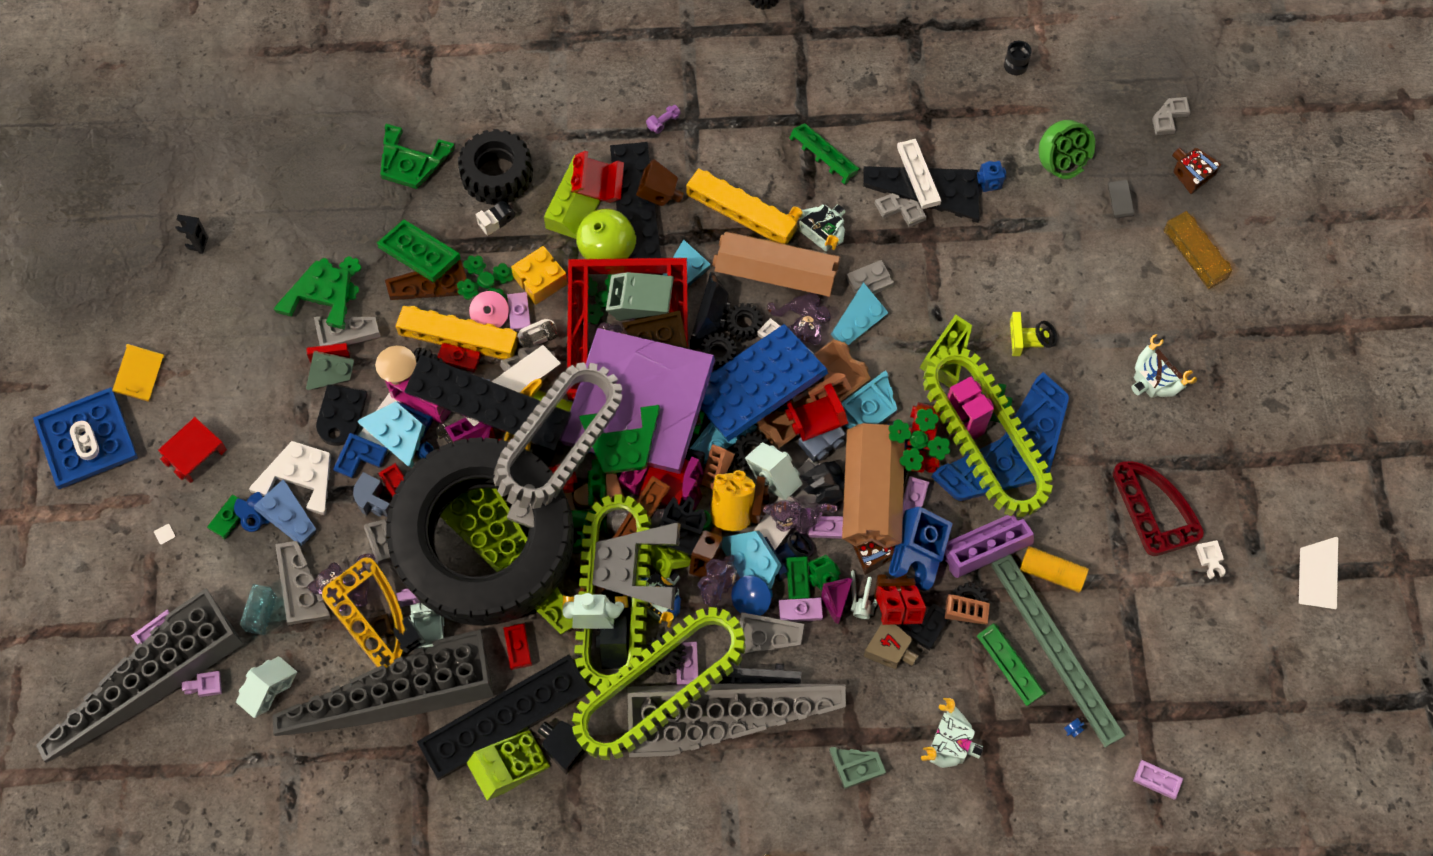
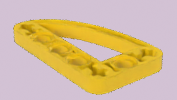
(347, 621)

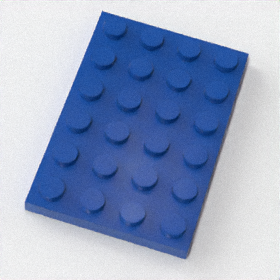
(759, 381)

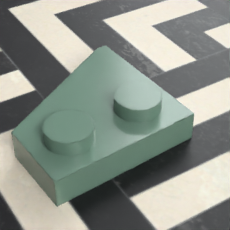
(328, 370)
(856, 766)

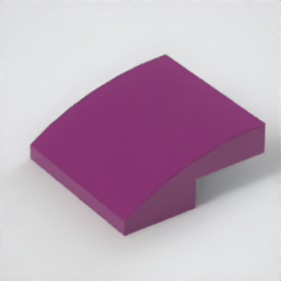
(692, 481)

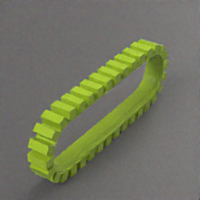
(1042, 480)
(642, 520)
(737, 646)

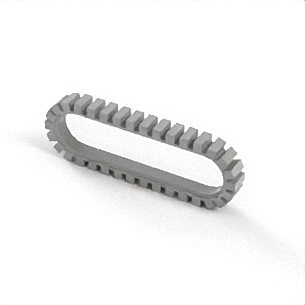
(535, 421)

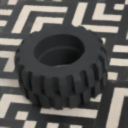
(495, 146)

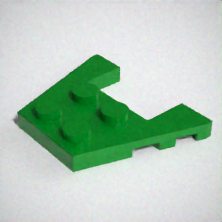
(407, 165)
(322, 286)
(627, 448)

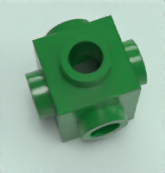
(823, 571)

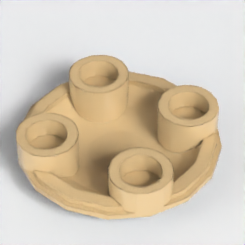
(395, 364)

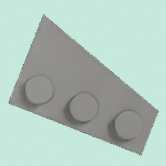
(769, 633)

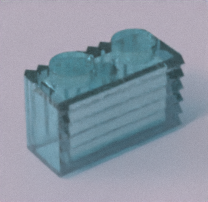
(258, 609)

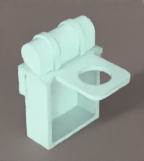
(428, 624)

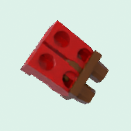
(899, 600)

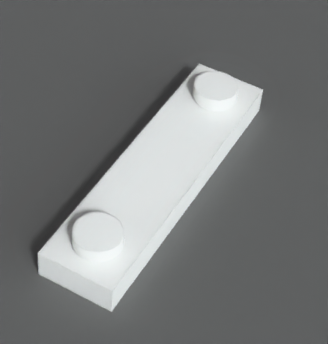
(918, 174)

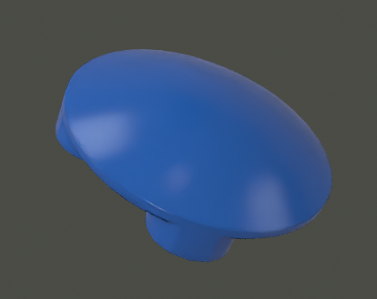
(751, 595)

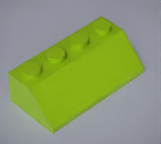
(568, 208)

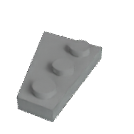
(356, 330)

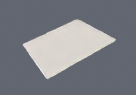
(1319, 574)

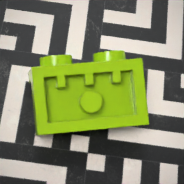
(666, 559)

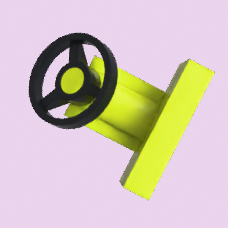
(1030, 337)

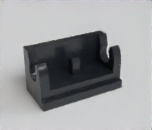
(194, 232)
(411, 639)

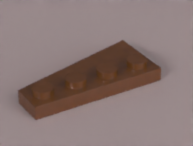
(417, 286)

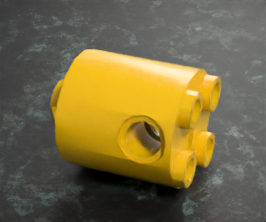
(732, 501)

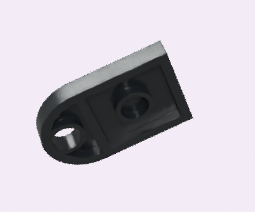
(340, 412)

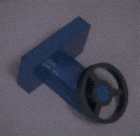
(790, 550)

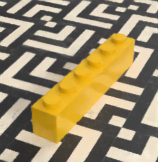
(741, 207)
(468, 334)

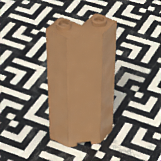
(776, 263)
(835, 358)
(873, 487)

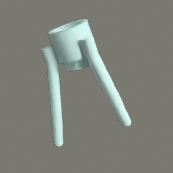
(862, 608)

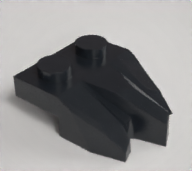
(825, 482)
(691, 524)

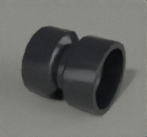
(1017, 57)

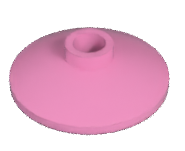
(498, 305)

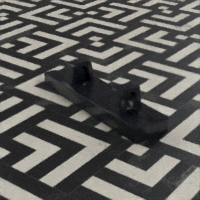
(747, 675)

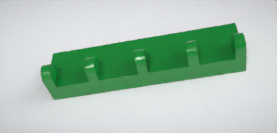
(824, 152)
(1011, 664)

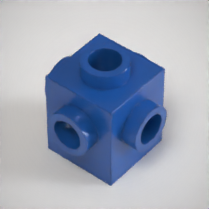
(991, 176)

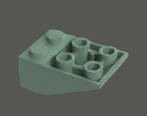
(638, 295)

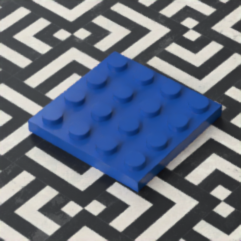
(110, 430)

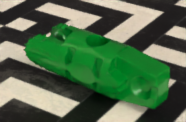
(596, 483)

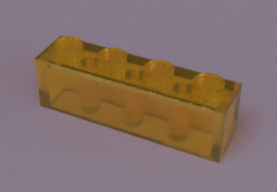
(1198, 250)

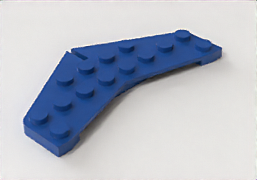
(1041, 417)

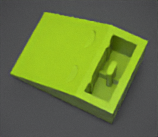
(507, 764)

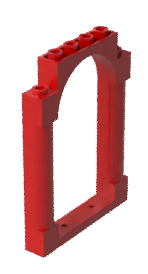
(578, 296)

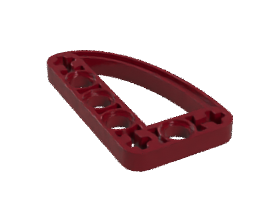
(1175, 496)

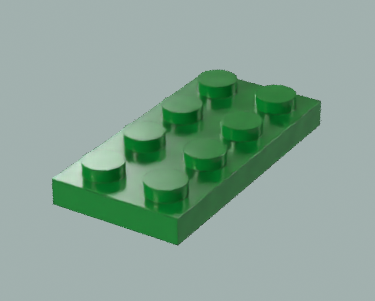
(418, 250)

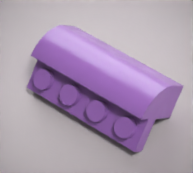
(987, 545)

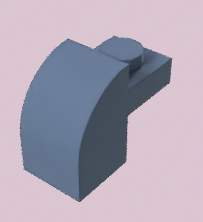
(366, 496)

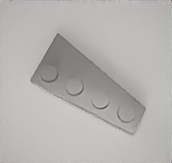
(295, 576)

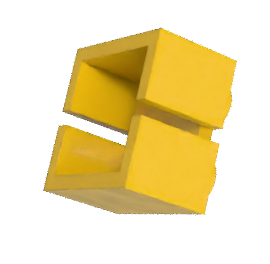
(541, 275)

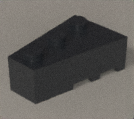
(614, 641)

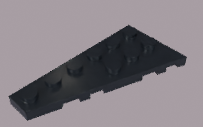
(955, 187)

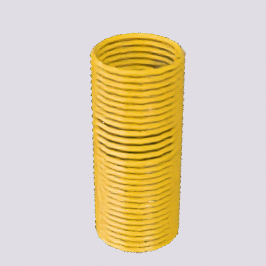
(1047, 567)

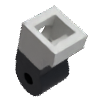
(495, 217)

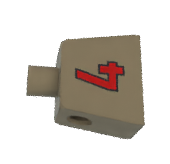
(890, 647)

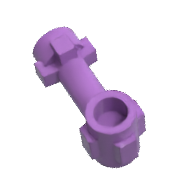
(656, 124)

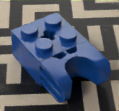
(922, 546)

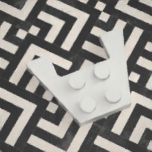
(302, 467)

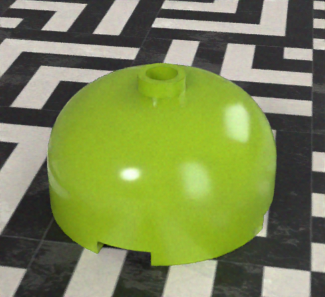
(605, 235)

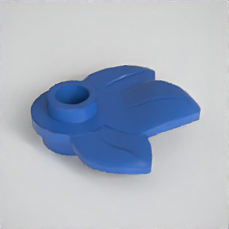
(246, 511)

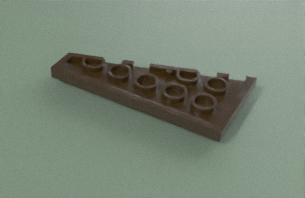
(661, 328)

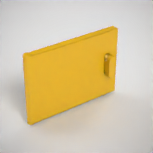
(137, 372)

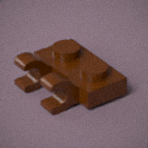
(760, 495)

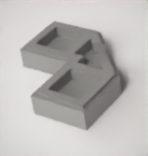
(1172, 108)
(894, 204)

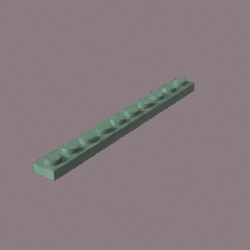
(1058, 651)

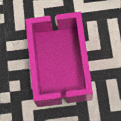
(397, 392)
(971, 404)

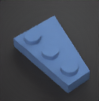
(286, 513)

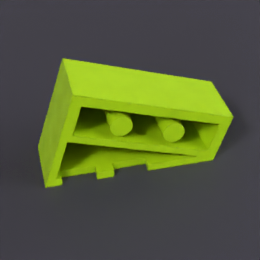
(954, 335)

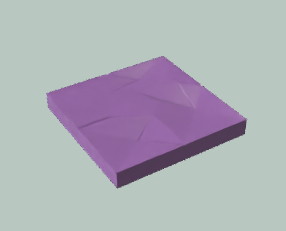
(648, 376)

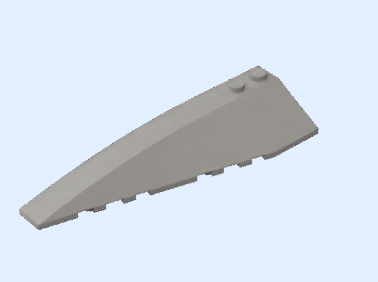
(725, 712)

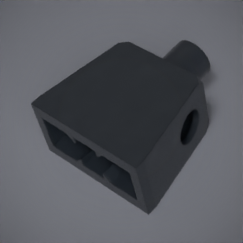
(561, 744)

